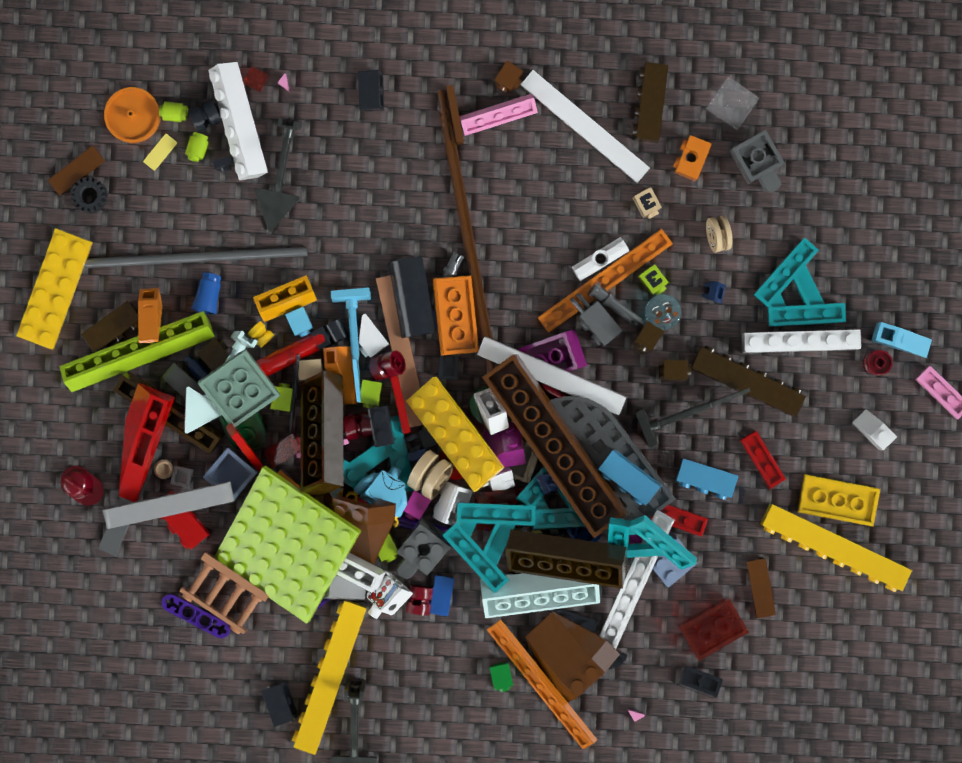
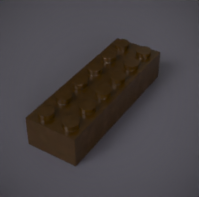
(322, 433)
(566, 558)

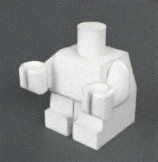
(502, 481)

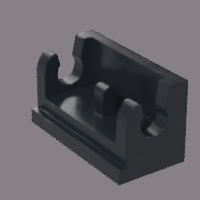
(371, 90)
(700, 682)
(279, 703)

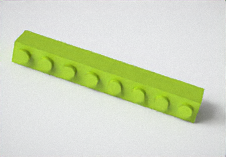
(133, 354)

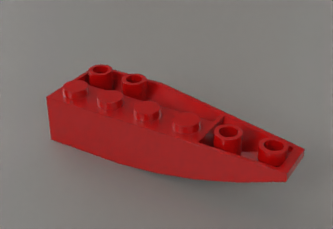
(141, 437)

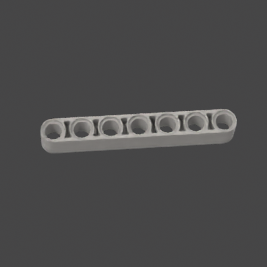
(168, 505)

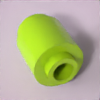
(173, 111)
(197, 147)

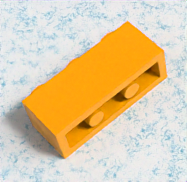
(285, 298)

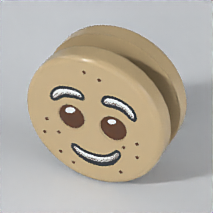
(719, 233)

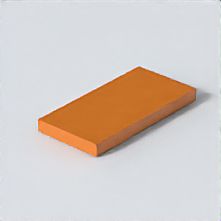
(455, 315)

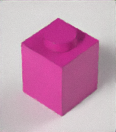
(416, 506)

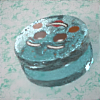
(663, 311)

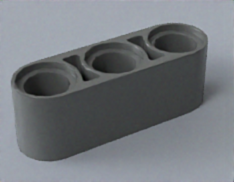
(180, 379)

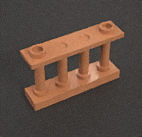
(225, 575)

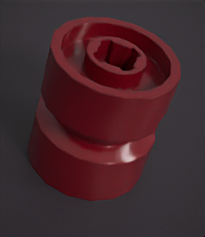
(877, 362)
(387, 365)
(357, 425)
(419, 593)

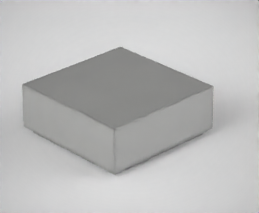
(182, 476)

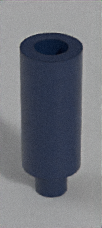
(196, 367)

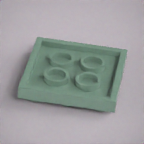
(239, 388)

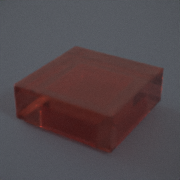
(256, 79)

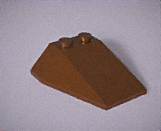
(372, 519)
(570, 654)

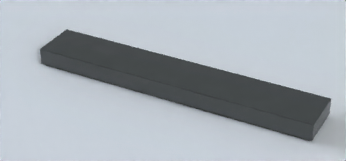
(114, 537)

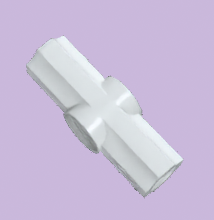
(610, 252)

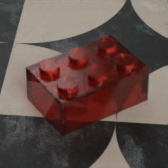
(713, 628)

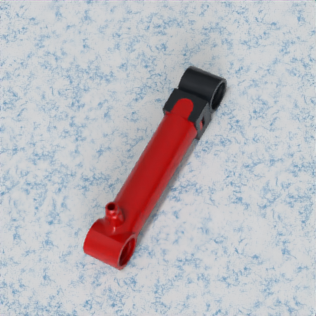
(305, 347)

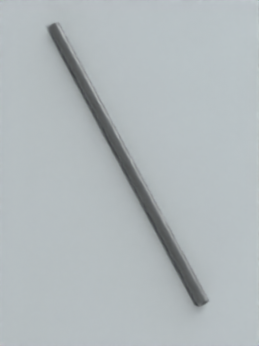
(194, 257)

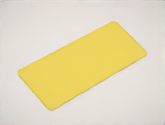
(160, 152)

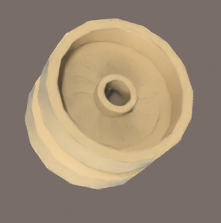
(430, 475)

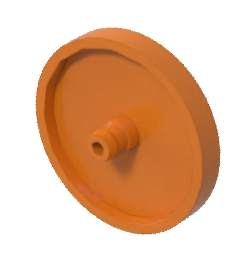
(132, 115)

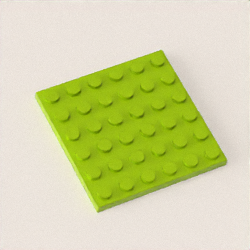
(287, 544)

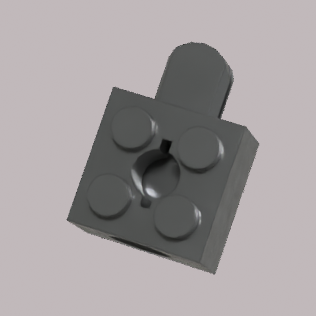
(758, 160)
(596, 321)
(421, 549)

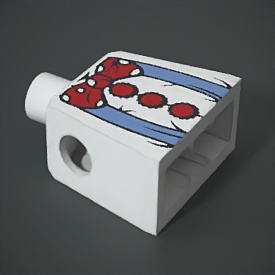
(388, 597)

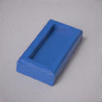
(441, 595)

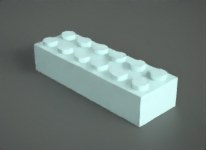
(536, 593)

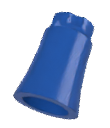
(207, 294)

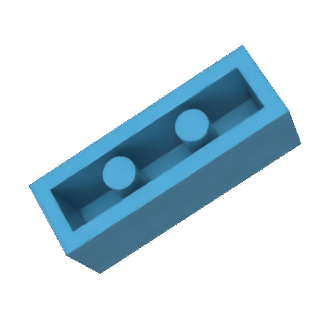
(629, 477)
(706, 479)

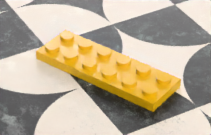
(54, 289)
(455, 434)

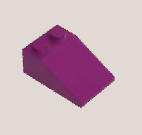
(560, 350)
(506, 445)

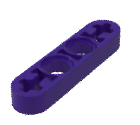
(195, 618)

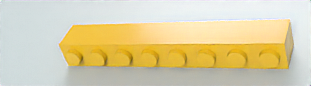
(836, 547)
(330, 676)

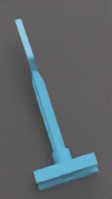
(351, 297)

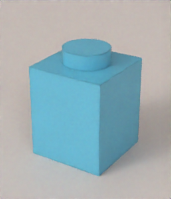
(300, 322)

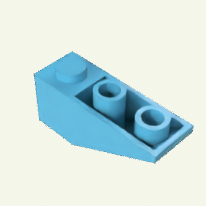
(901, 339)

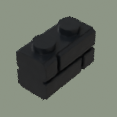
(381, 426)

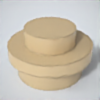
(163, 469)

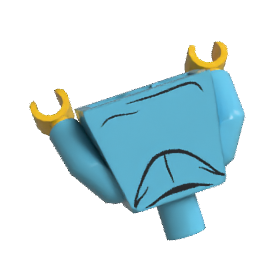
(385, 487)

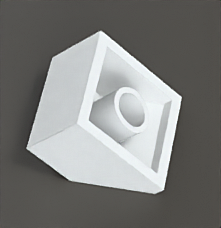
(451, 495)

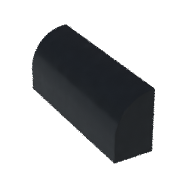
(411, 297)

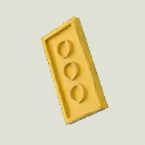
(838, 500)

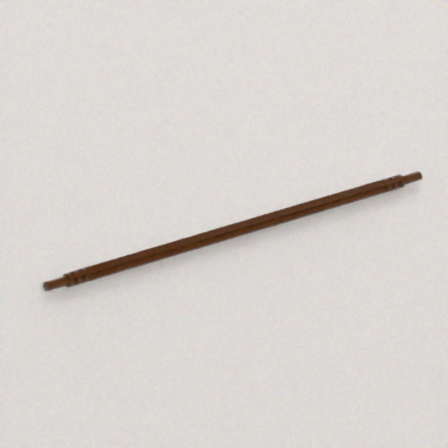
(465, 222)

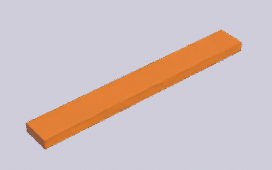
(608, 278)
(542, 684)

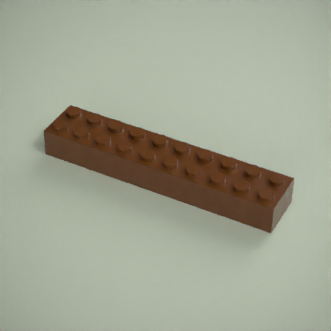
(555, 444)

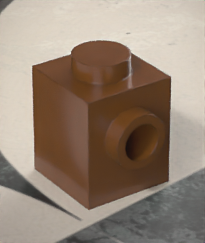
(508, 78)

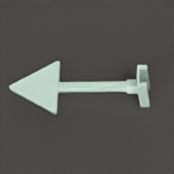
(199, 407)

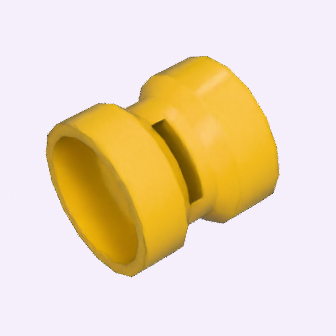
(259, 332)

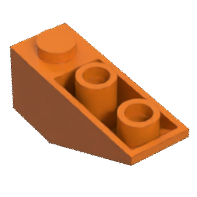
(149, 315)
(339, 361)

